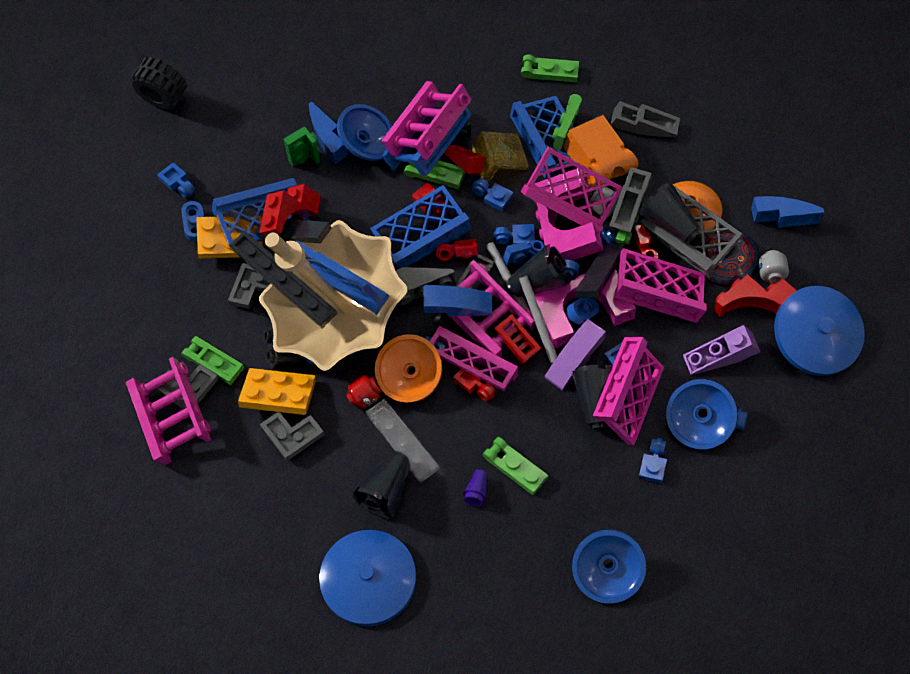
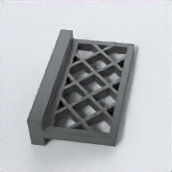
(691, 253)

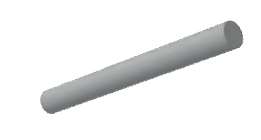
(504, 271)
(541, 326)

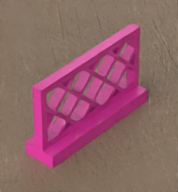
(559, 204)
(659, 298)
(620, 386)

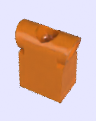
(599, 149)

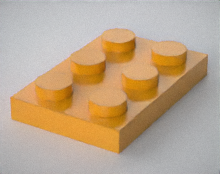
(212, 240)
(277, 391)

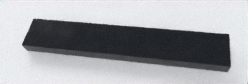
(284, 281)

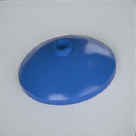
(362, 131)
(689, 426)
(610, 582)

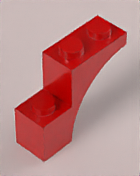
(280, 205)
(750, 294)

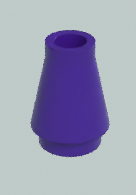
(476, 490)

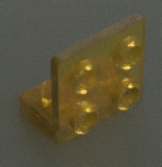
(500, 151)

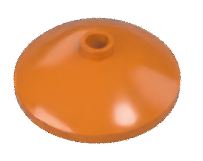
(704, 196)
(394, 364)

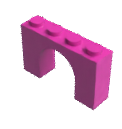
(574, 242)
(554, 300)

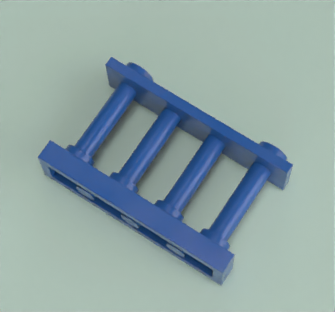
(424, 166)

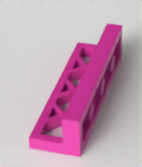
(475, 354)

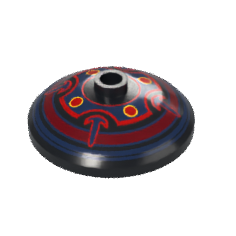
(737, 263)

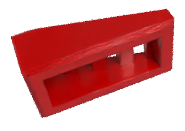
(465, 159)
(529, 341)

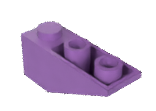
(722, 351)

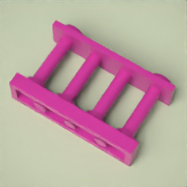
(417, 111)
(477, 330)
(146, 412)

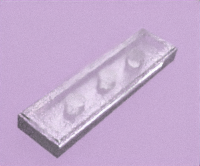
(402, 439)

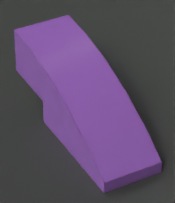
(575, 354)

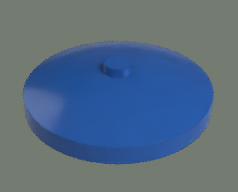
(819, 330)
(367, 578)

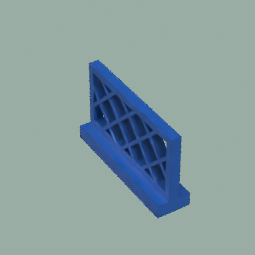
(530, 134)
(244, 200)
(429, 242)
(347, 281)

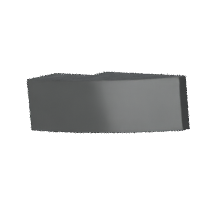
(644, 120)
(631, 199)

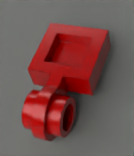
(424, 190)
(642, 241)
(461, 248)
(470, 383)

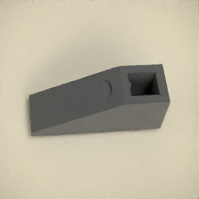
(418, 277)

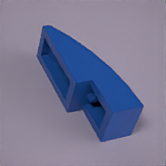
(327, 134)
(785, 211)
(457, 301)

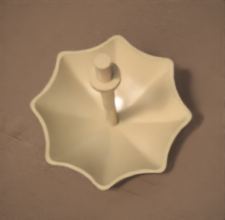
(354, 325)

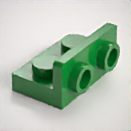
(302, 146)

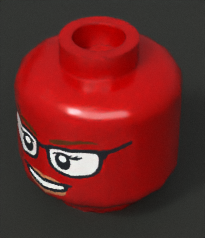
(363, 391)

